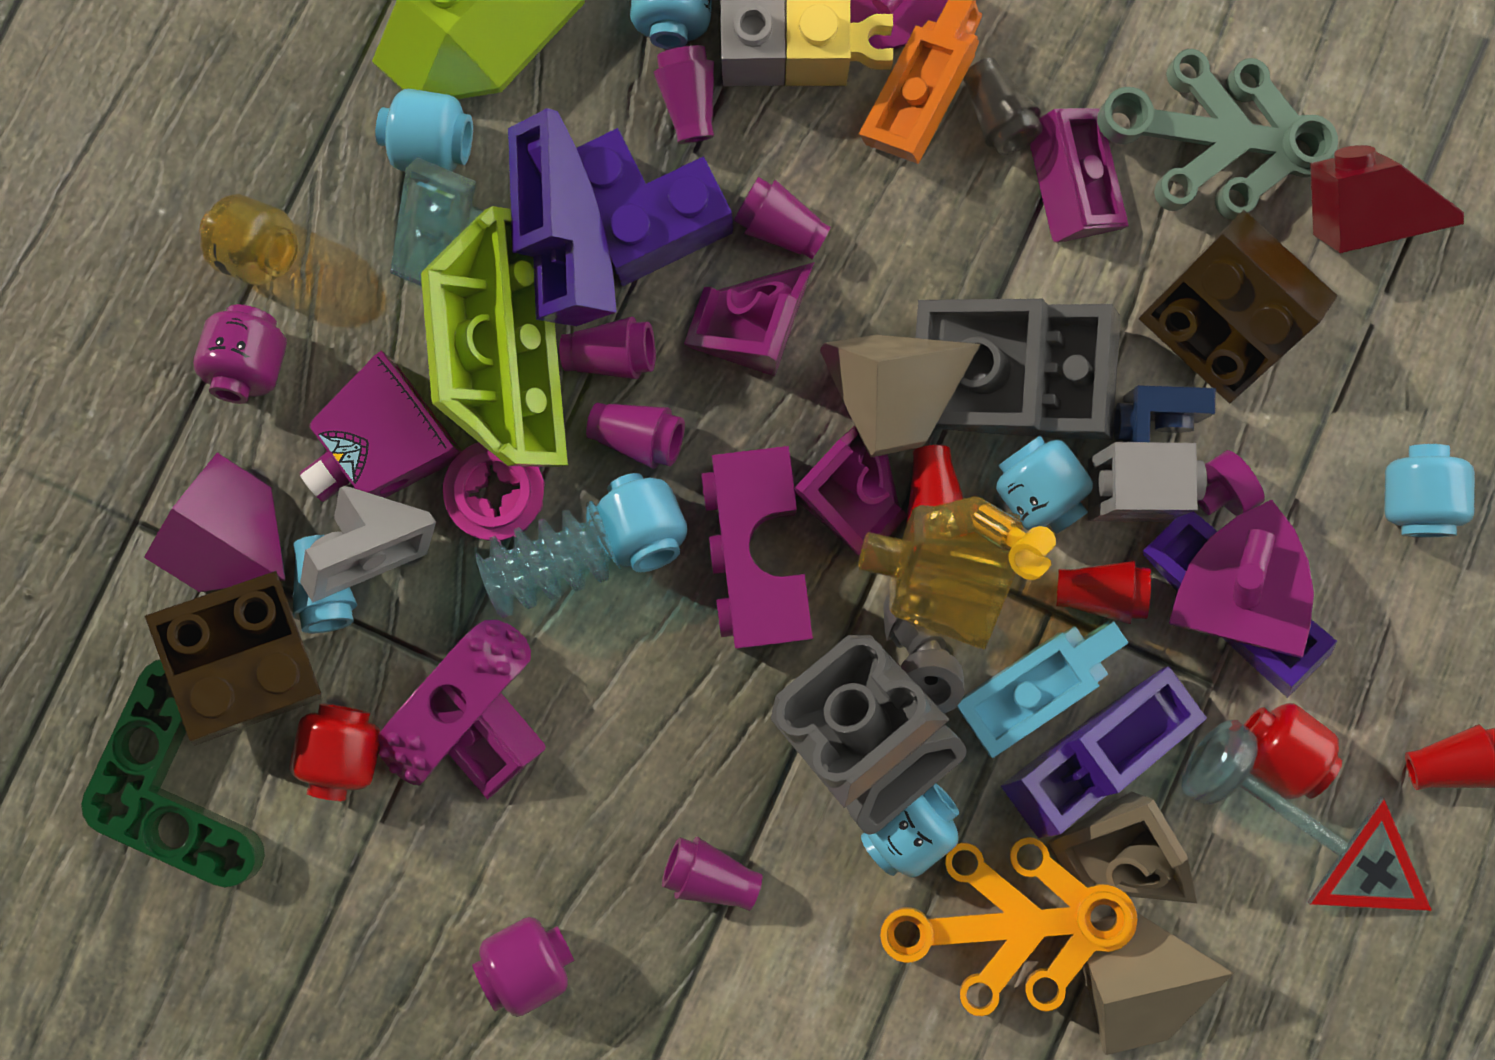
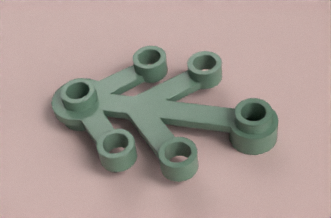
(1226, 131)

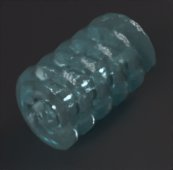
(546, 561)

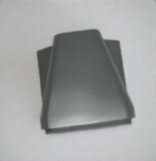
(867, 731)

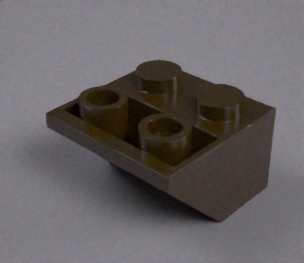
(1238, 307)
(233, 658)

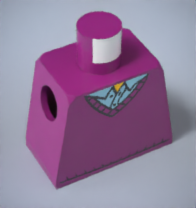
(377, 435)

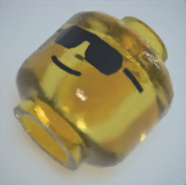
(248, 239)

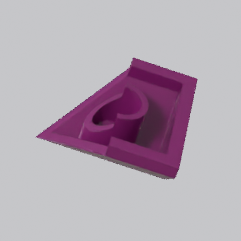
(749, 319)
(852, 492)
(220, 530)

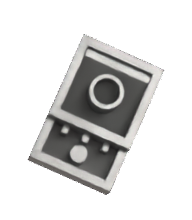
(1036, 366)

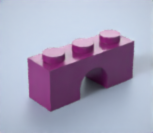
(748, 492)

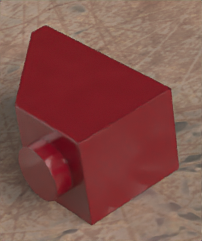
(1373, 200)

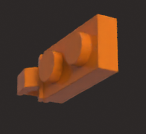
(923, 82)

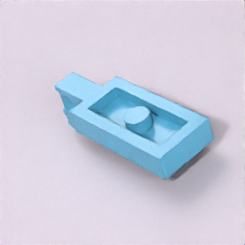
(1039, 686)

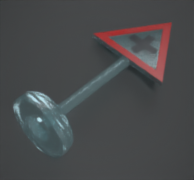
(1369, 868)

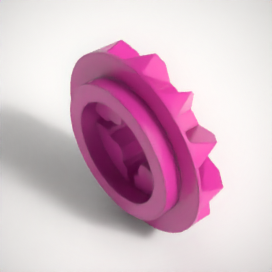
(476, 515)

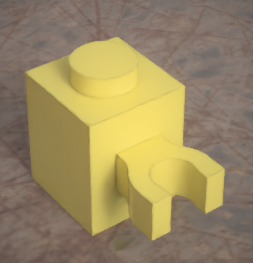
(824, 42)

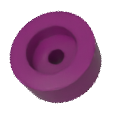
(1230, 485)

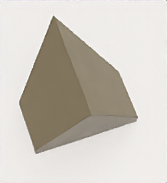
(896, 386)
(1128, 849)
(1147, 986)

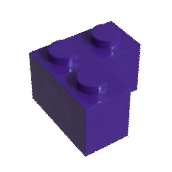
(654, 220)

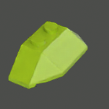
(466, 44)
(486, 350)

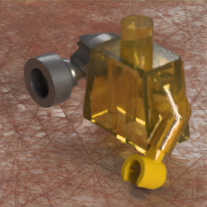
(951, 582)

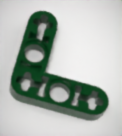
(150, 802)

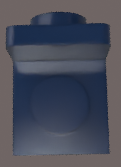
(1168, 406)

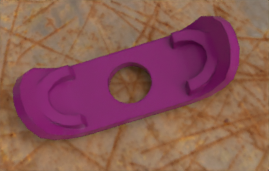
(481, 668)

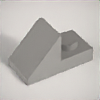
(373, 540)

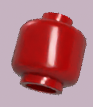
(335, 751)
(1294, 751)

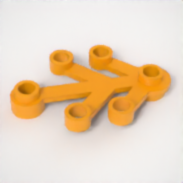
(1021, 926)

